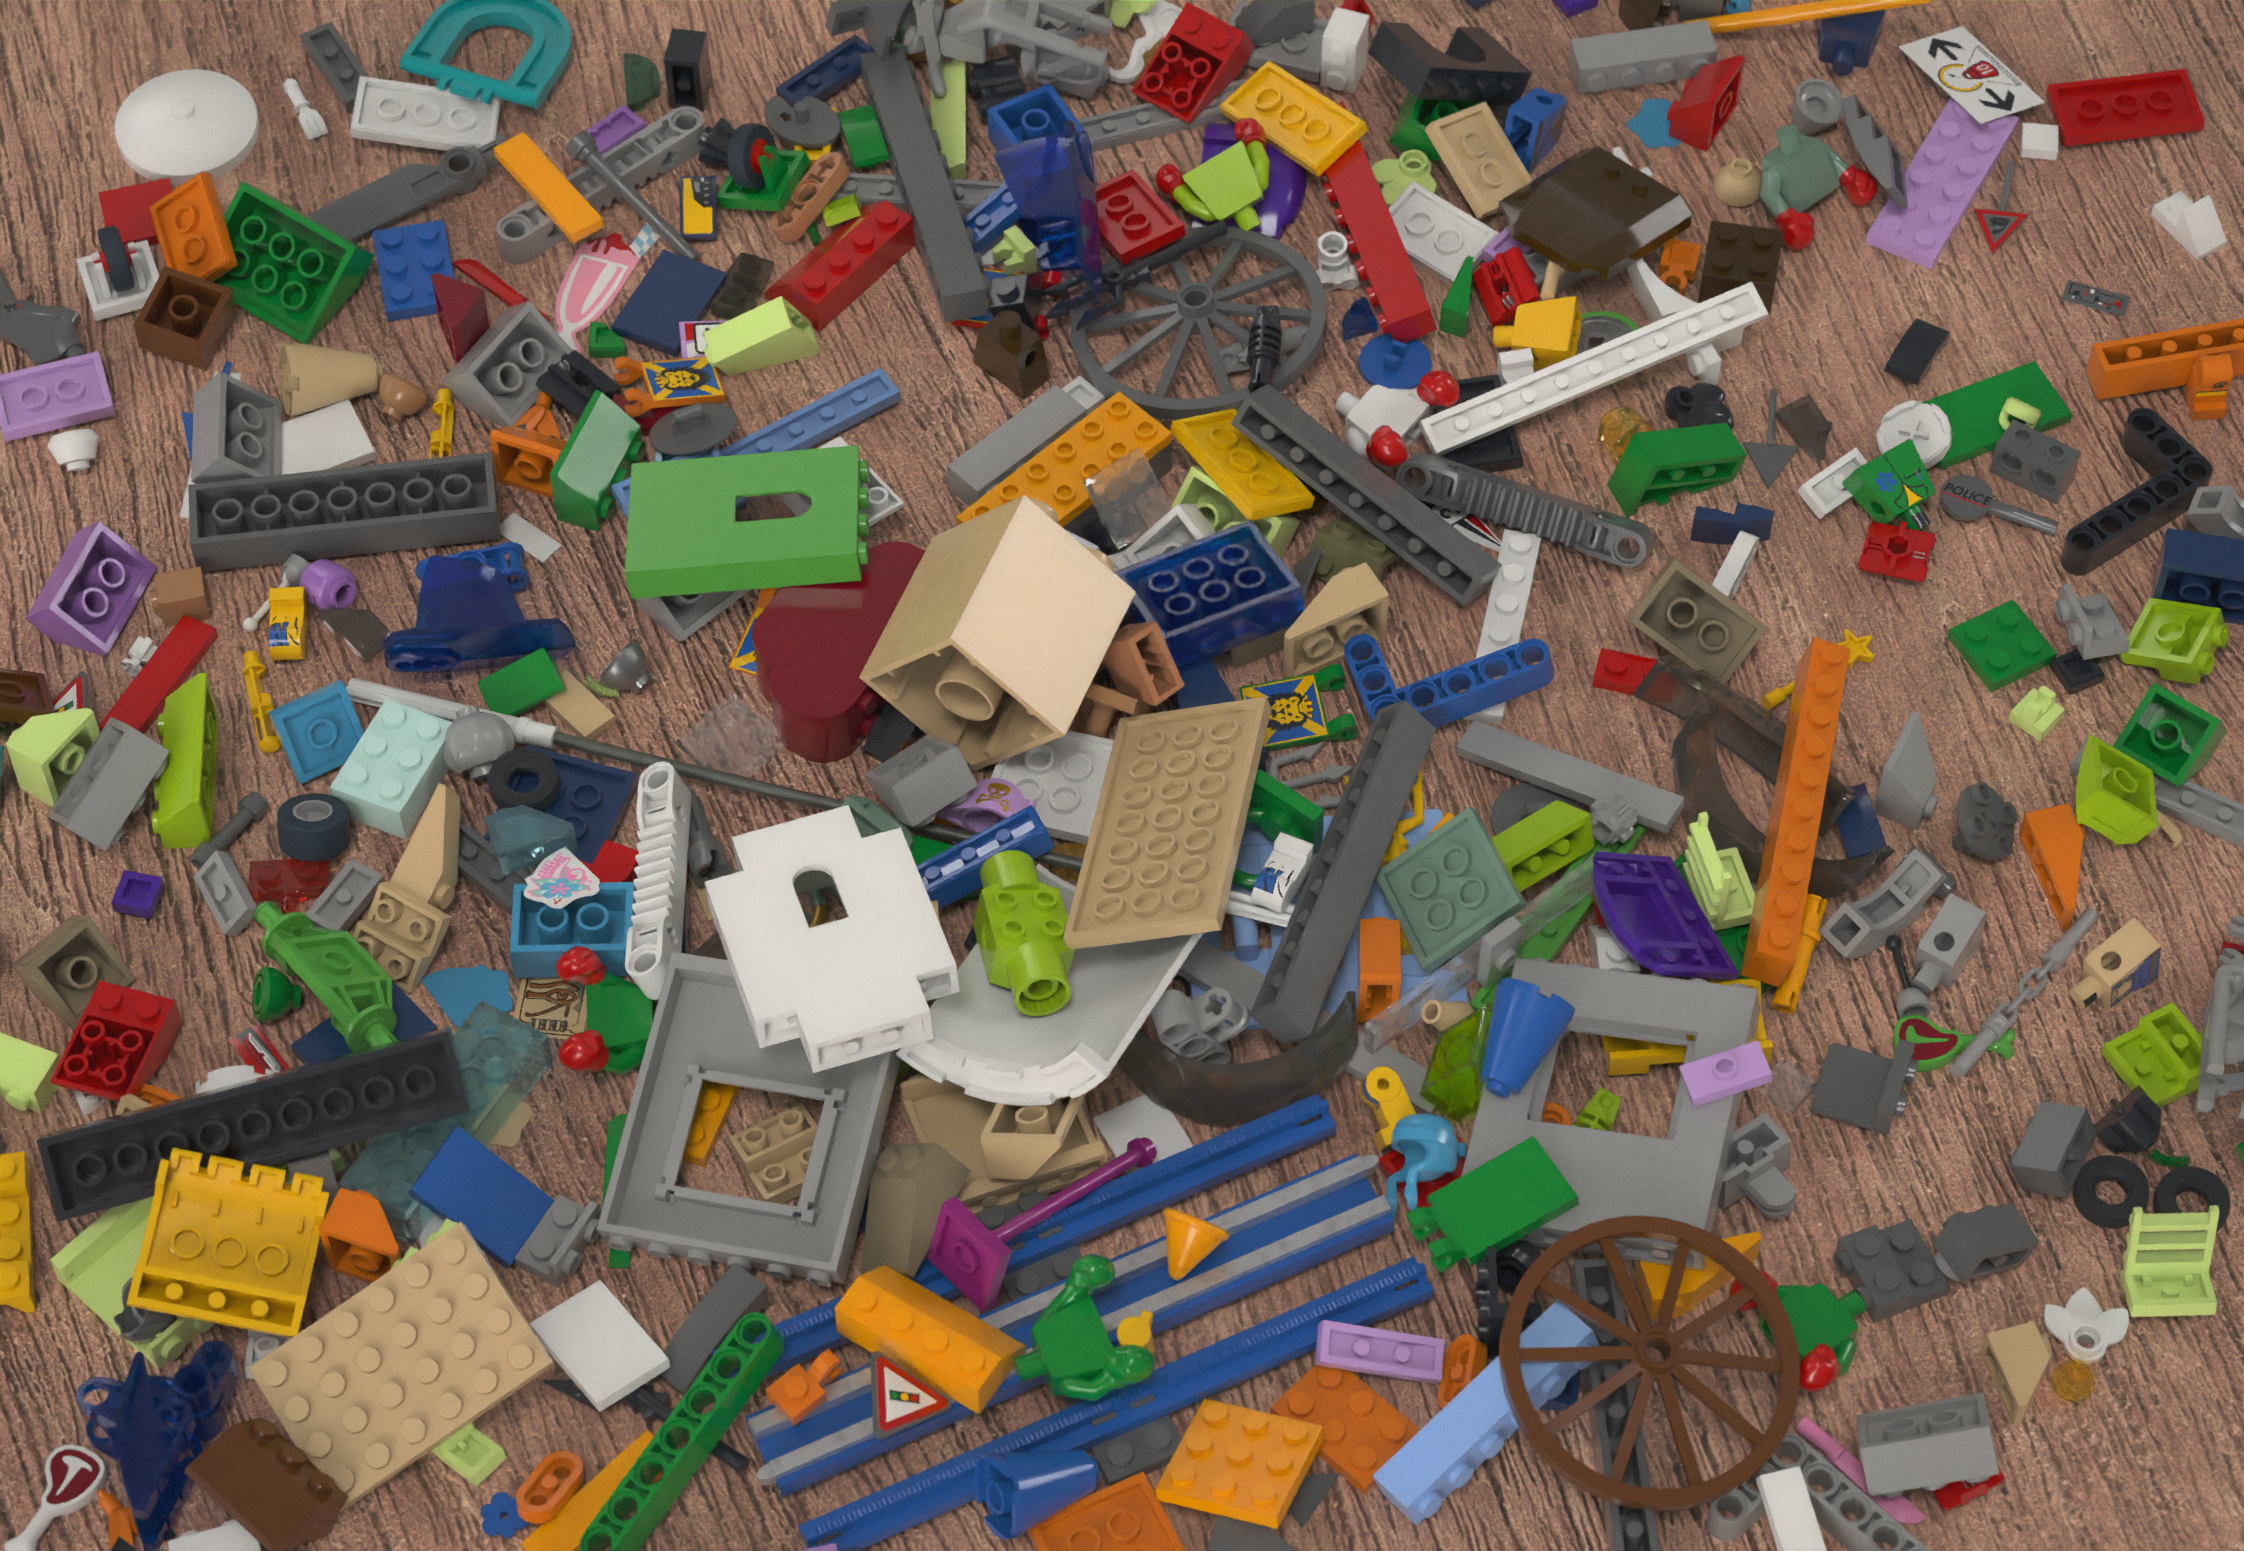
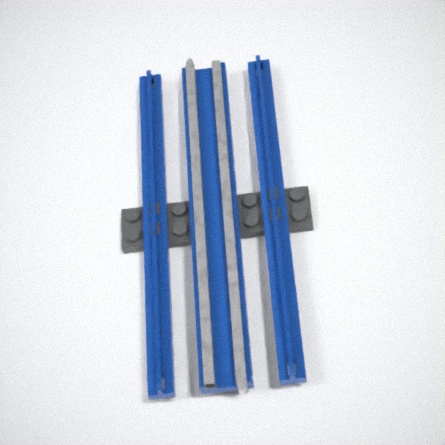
(1131, 1425)

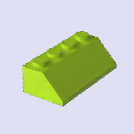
(188, 780)

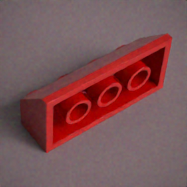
(846, 263)

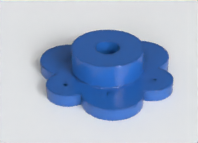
(493, 1515)

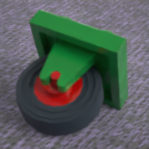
(759, 172)

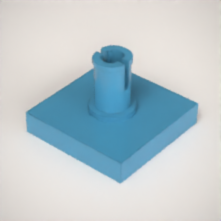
(318, 730)

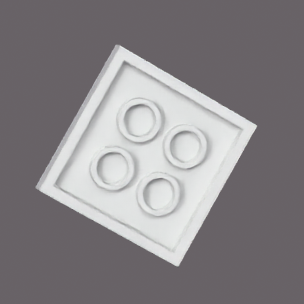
(1062, 780)

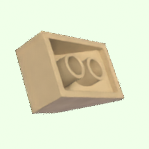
(1345, 607)

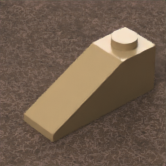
(431, 858)

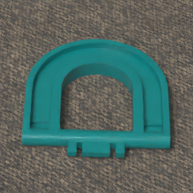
(458, 18)

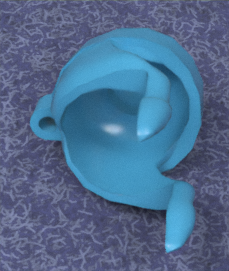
(1428, 1151)

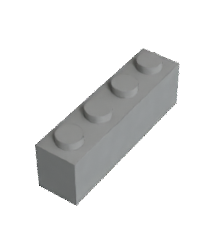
(1640, 56)
(1013, 444)

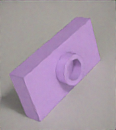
(1726, 1073)

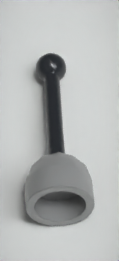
(1911, 999)

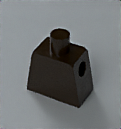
(1012, 354)

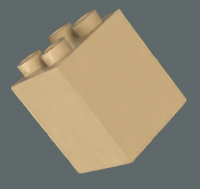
(999, 632)

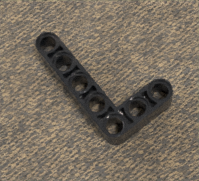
(2176, 476)

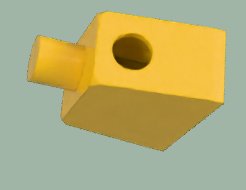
(1547, 328)

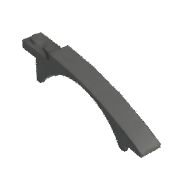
(877, 17)

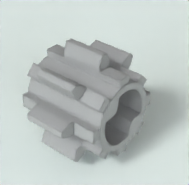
(1613, 819)

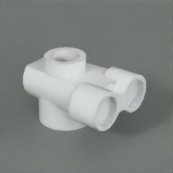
(1334, 263)

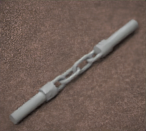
(1997, 1023)

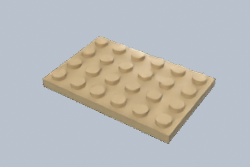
(402, 1365)

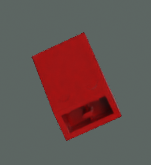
(1193, 64)
(118, 1042)

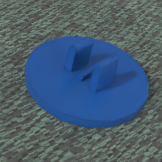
(1394, 363)

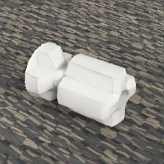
(140, 653)

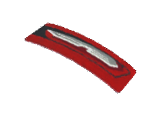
(258, 1051)

